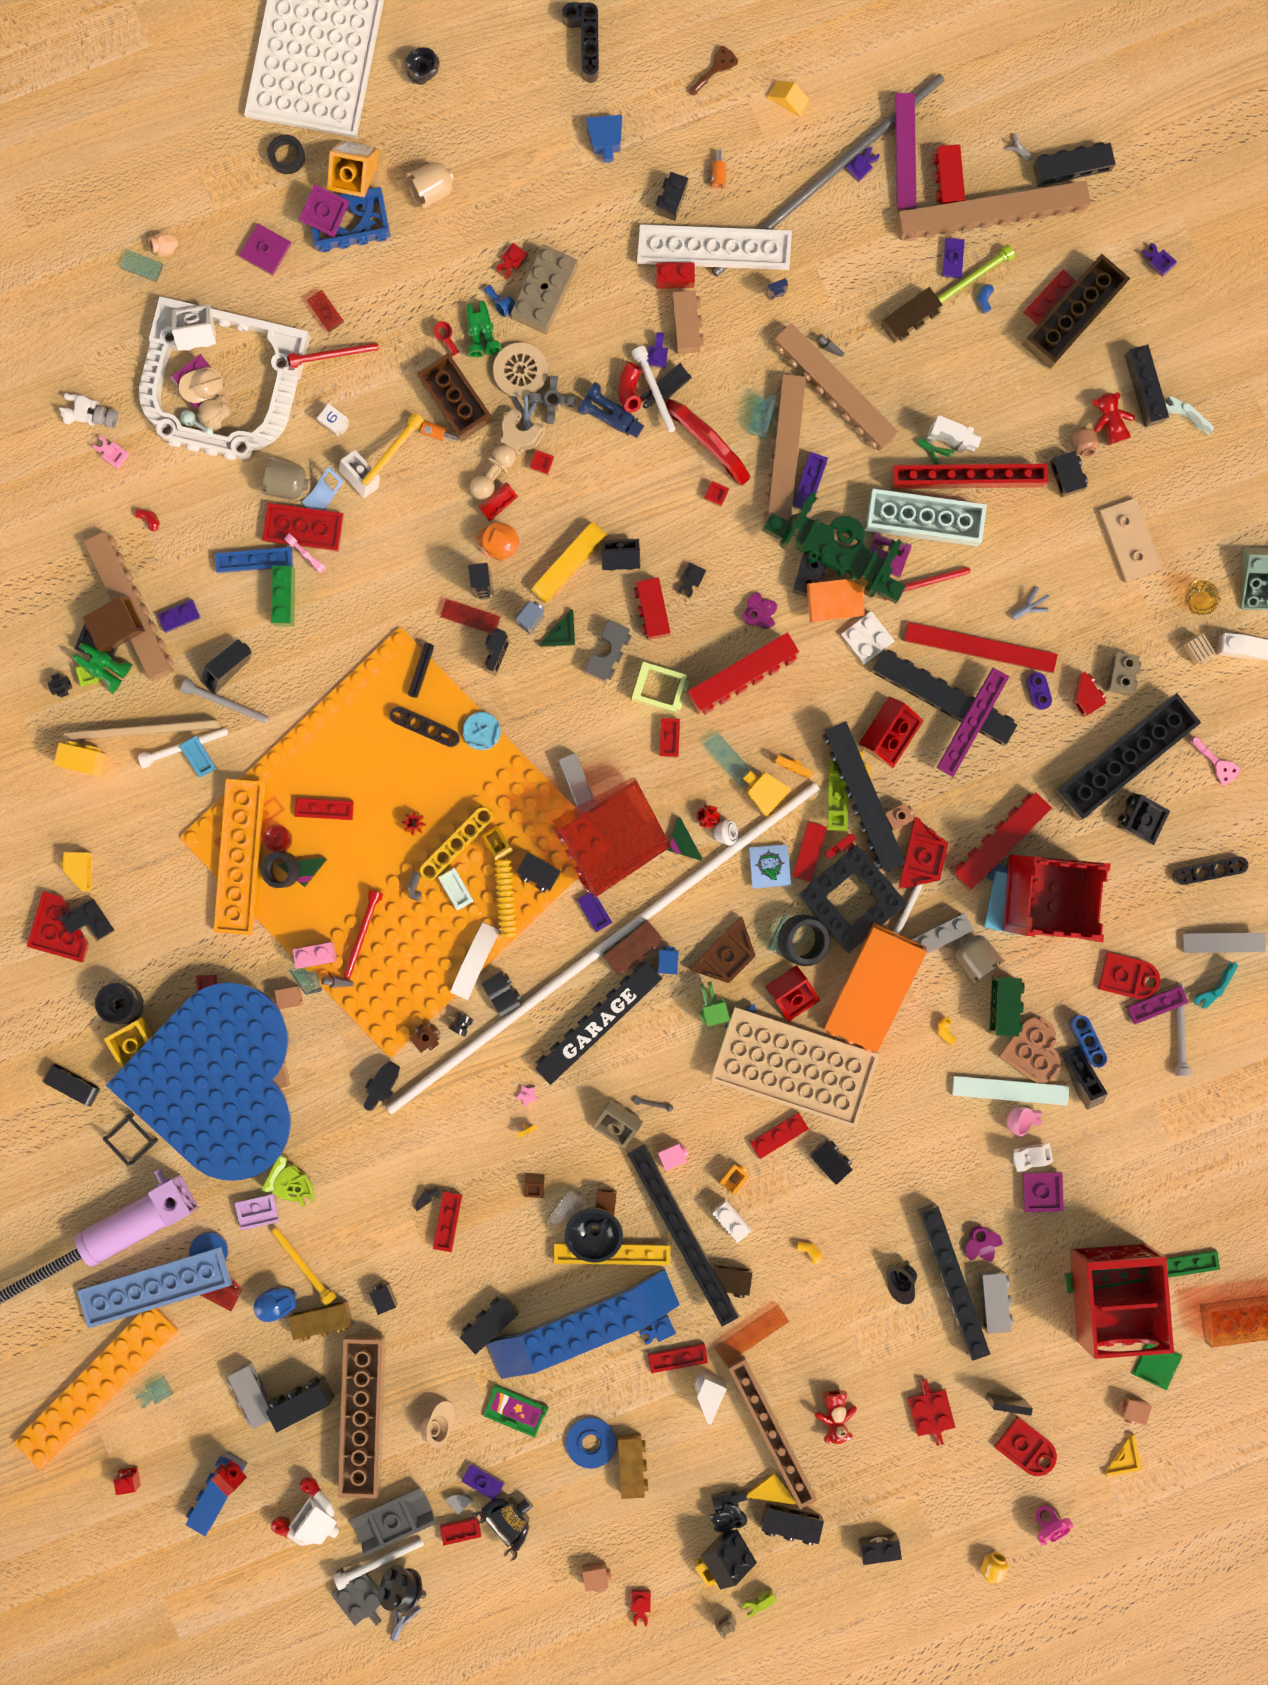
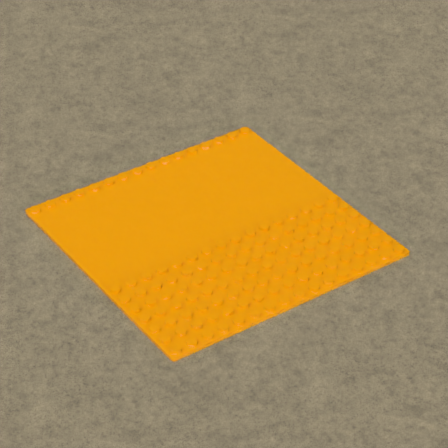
(359, 755)

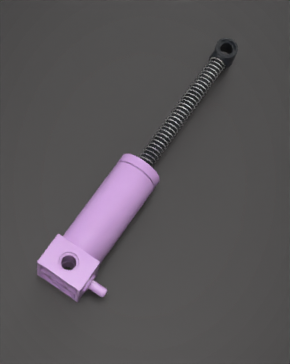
(117, 1231)

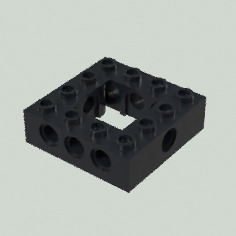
(815, 898)

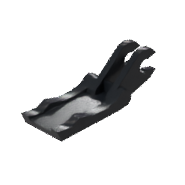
(669, 384)

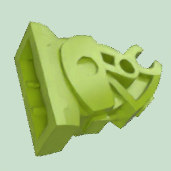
(287, 1180)

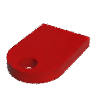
(1128, 976)
(1026, 1448)

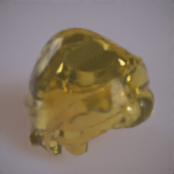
(1202, 597)

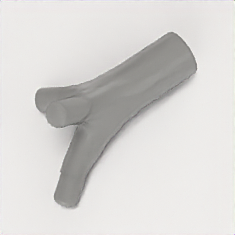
(1019, 148)

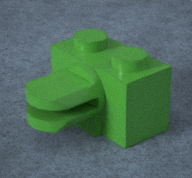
(713, 1011)

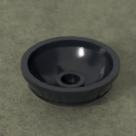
(590, 1243)

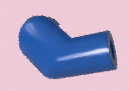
(982, 297)

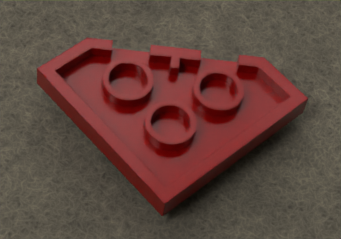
(49, 933)

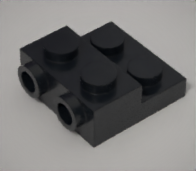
(497, 646)
(1142, 818)

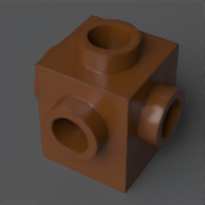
(419, 1040)

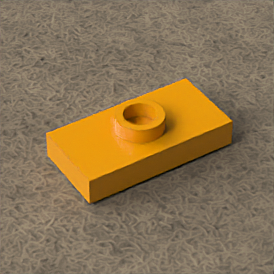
(794, 766)

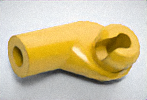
(943, 1030)

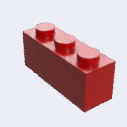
(949, 174)
(652, 608)

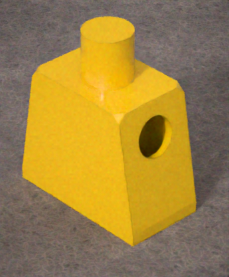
(765, 791)

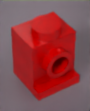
(127, 1481)

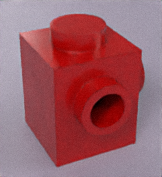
(228, 1477)

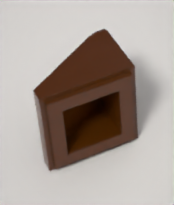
(534, 1185)

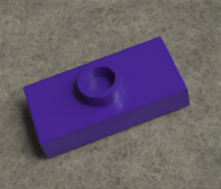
(953, 258)
(482, 1481)

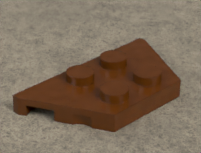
(727, 955)

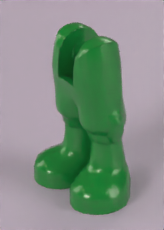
(479, 323)
(97, 662)

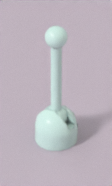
(190, 419)

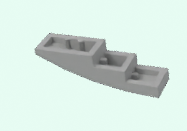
(1224, 942)

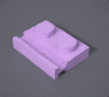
(257, 1211)

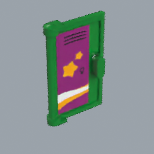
(517, 1409)

